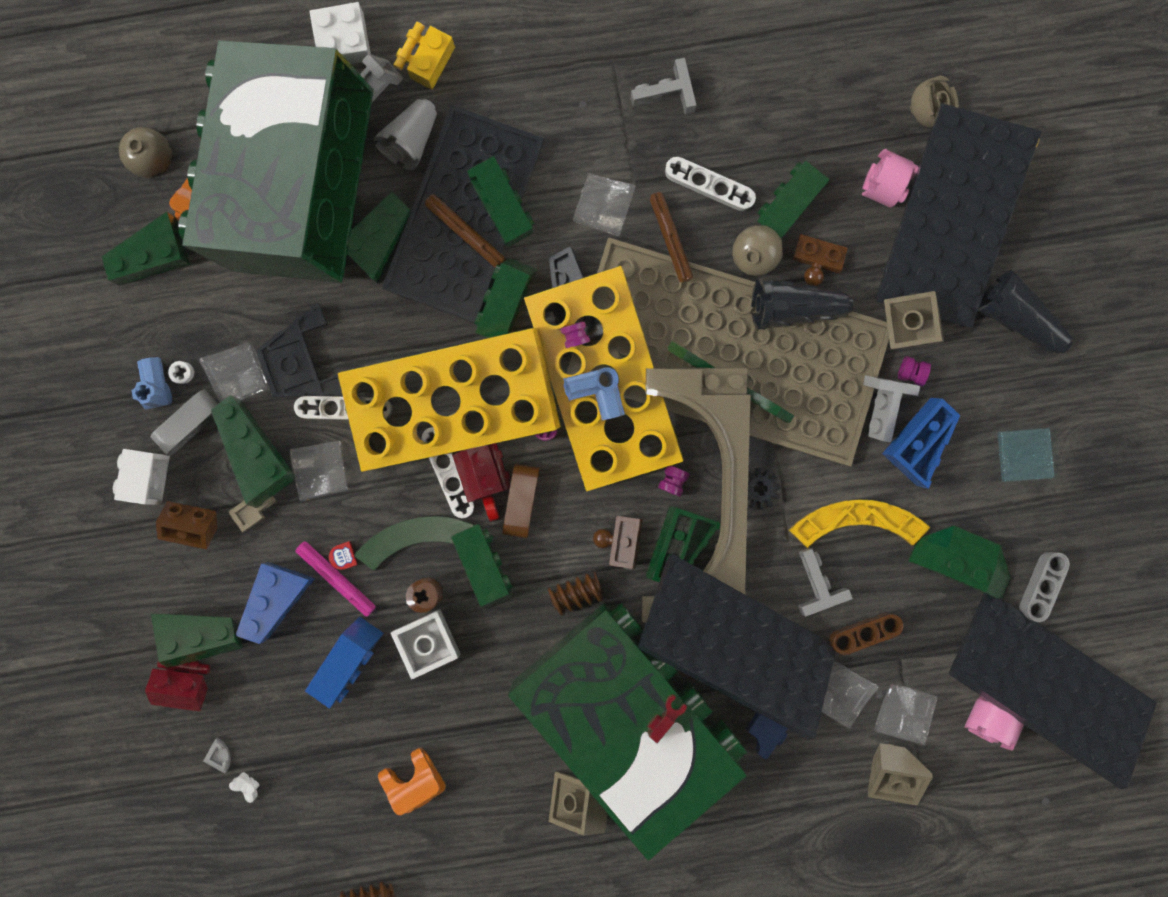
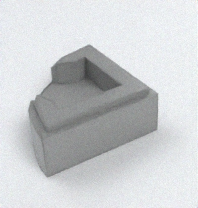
(218, 756)

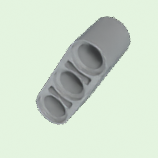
(185, 423)
(1054, 579)

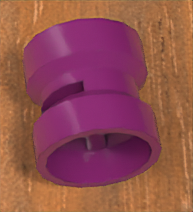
(914, 371)
(674, 481)

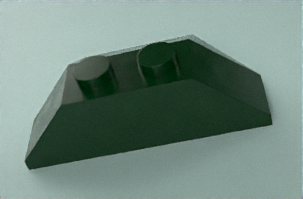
(963, 559)

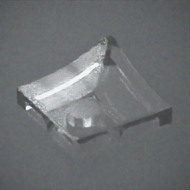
(604, 204)
(234, 372)
(319, 470)
(846, 695)
(906, 714)

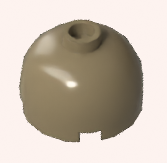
(928, 97)
(145, 152)
(757, 250)

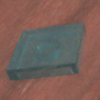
(1025, 454)

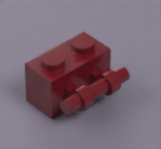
(481, 471)
(176, 688)

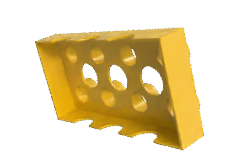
(618, 320)
(436, 368)

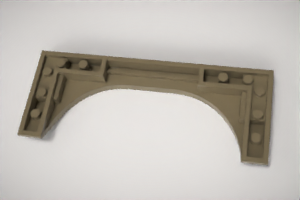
(723, 403)

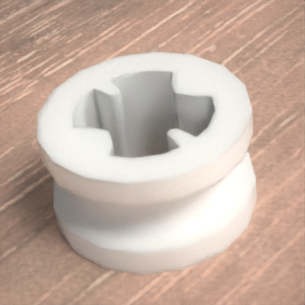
(174, 369)

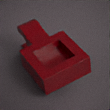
(661, 724)

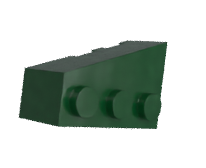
(792, 198)
(501, 202)
(378, 235)
(147, 252)
(504, 298)
(680, 535)
(482, 566)

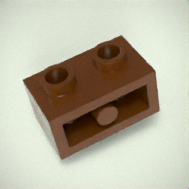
(186, 525)

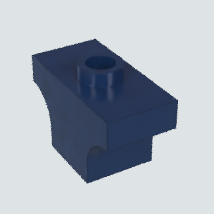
(767, 734)

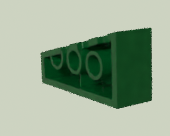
(253, 457)

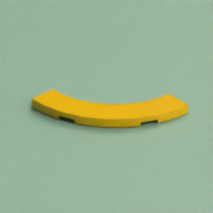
(859, 513)

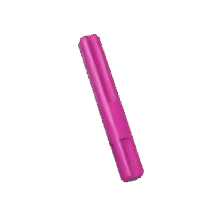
(335, 578)

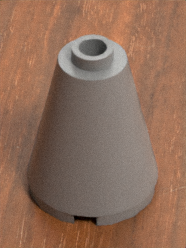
(407, 134)

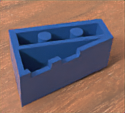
(922, 441)
(270, 601)
(344, 662)

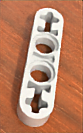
(707, 188)
(341, 413)
(443, 475)

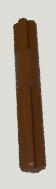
(464, 230)
(671, 237)

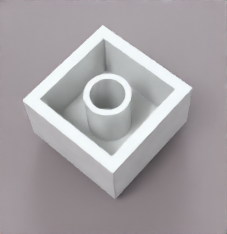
(342, 29)
(141, 477)
(425, 644)

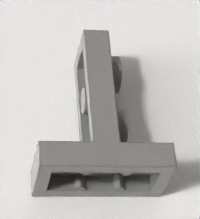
(379, 74)
(668, 89)
(887, 405)
(820, 586)

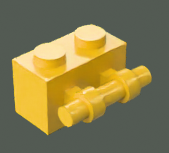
(430, 56)

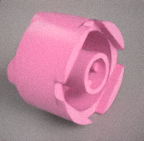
(889, 178)
(994, 724)

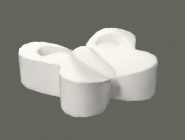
(245, 785)

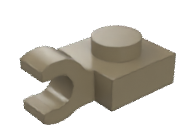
(248, 516)

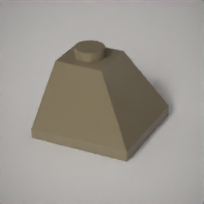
(913, 321)
(897, 775)
(575, 807)

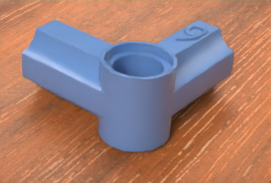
(589, 384)
(152, 389)

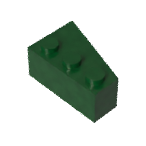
(193, 638)

